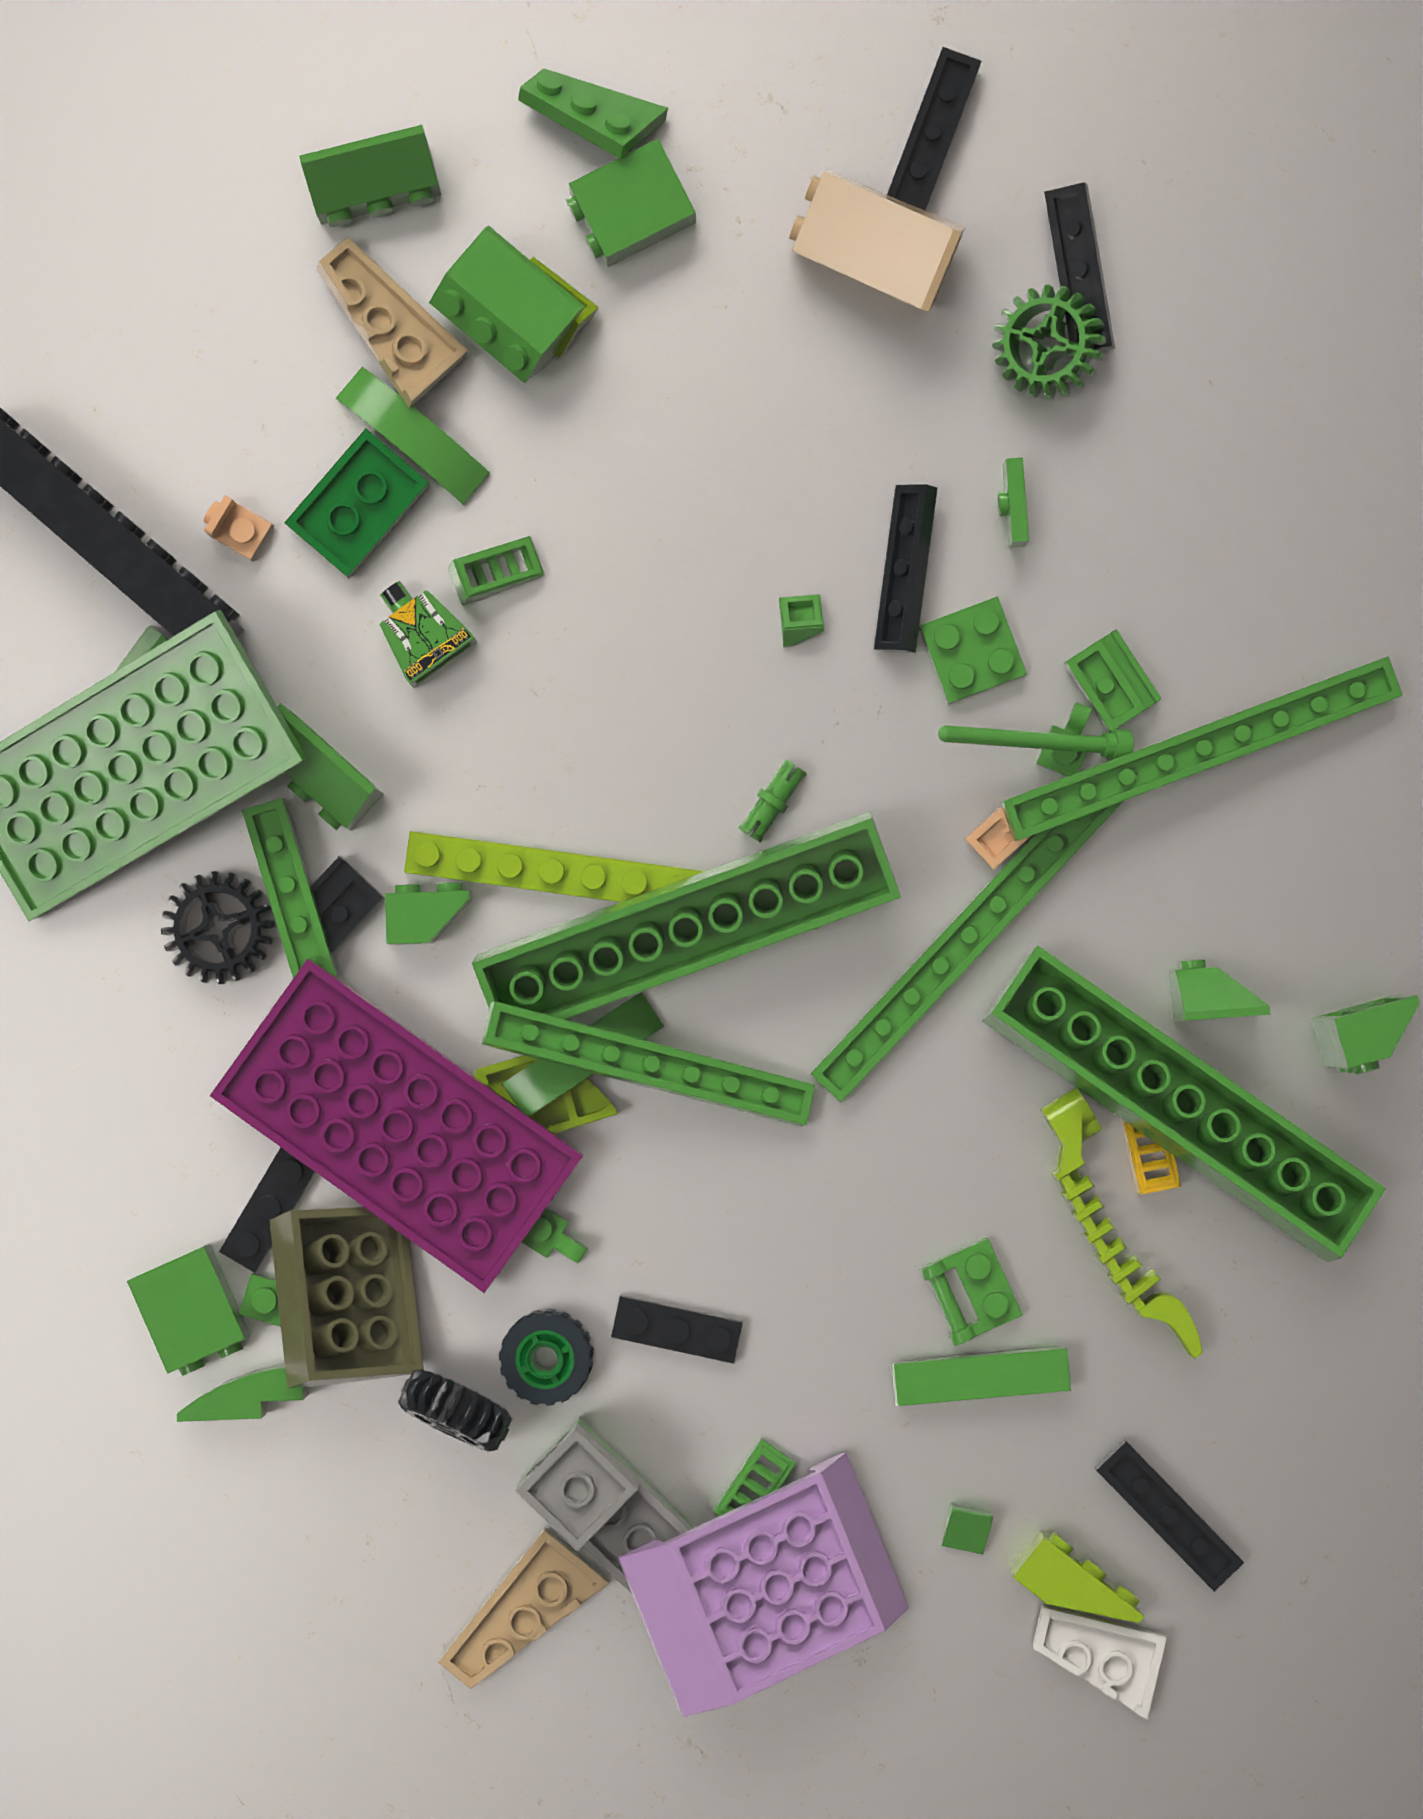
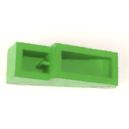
(243, 1397)

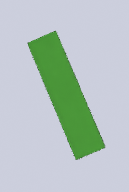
(981, 1376)

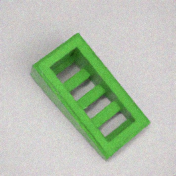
(484, 589)
(732, 1491)

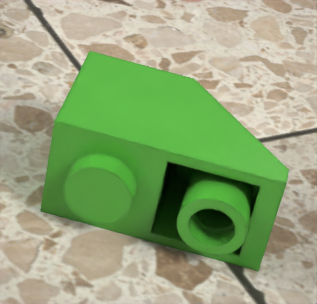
(422, 916)

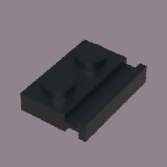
(343, 901)

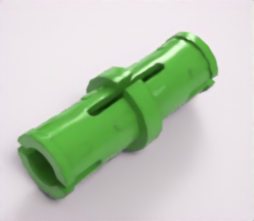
(772, 800)

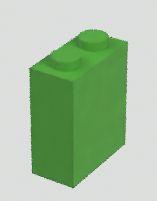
(630, 203)
(189, 1310)

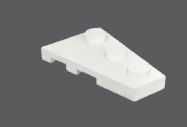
(1105, 1653)

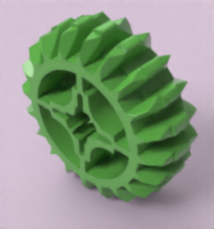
(1054, 325)

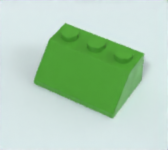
(371, 176)
(506, 304)
(328, 778)
(1363, 1033)

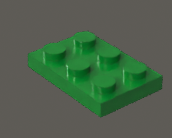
(357, 503)

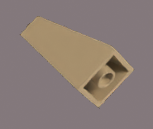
(876, 239)

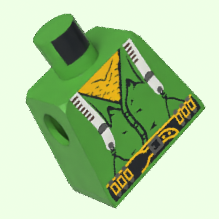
(422, 633)

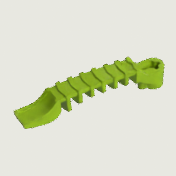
(1072, 1124)

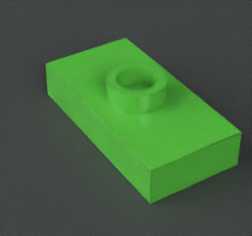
(1013, 502)

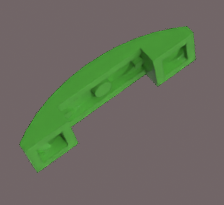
(413, 435)
(546, 1081)

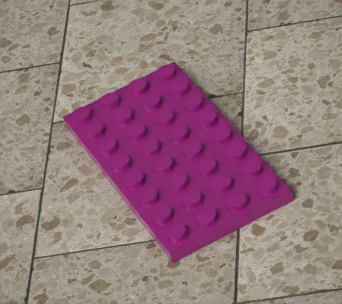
(396, 1125)

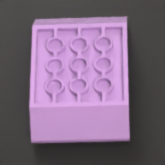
(765, 1589)

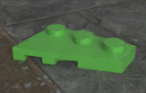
(593, 112)

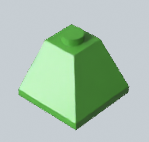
(1210, 994)

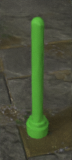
(1109, 745)

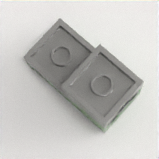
(598, 1498)

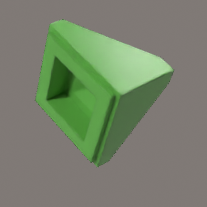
(800, 618)

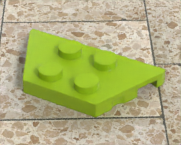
(572, 1109)

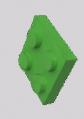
(972, 650)

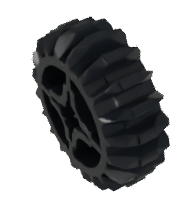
(210, 909)
(455, 1410)

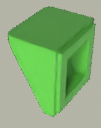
(967, 1529)

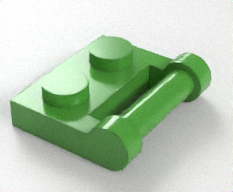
(983, 1284)

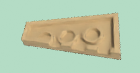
(394, 326)
(531, 1598)

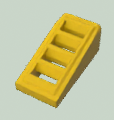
(1138, 1168)

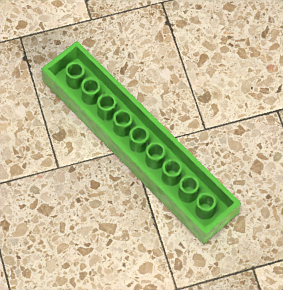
(693, 923)
(1184, 1105)

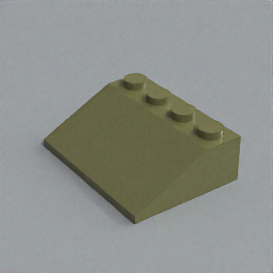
(344, 1297)

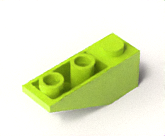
(1065, 1582)

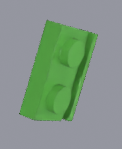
(1112, 680)

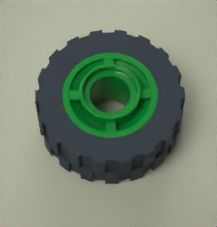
(527, 1375)

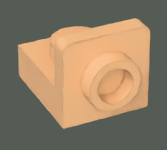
(236, 527)
(994, 839)

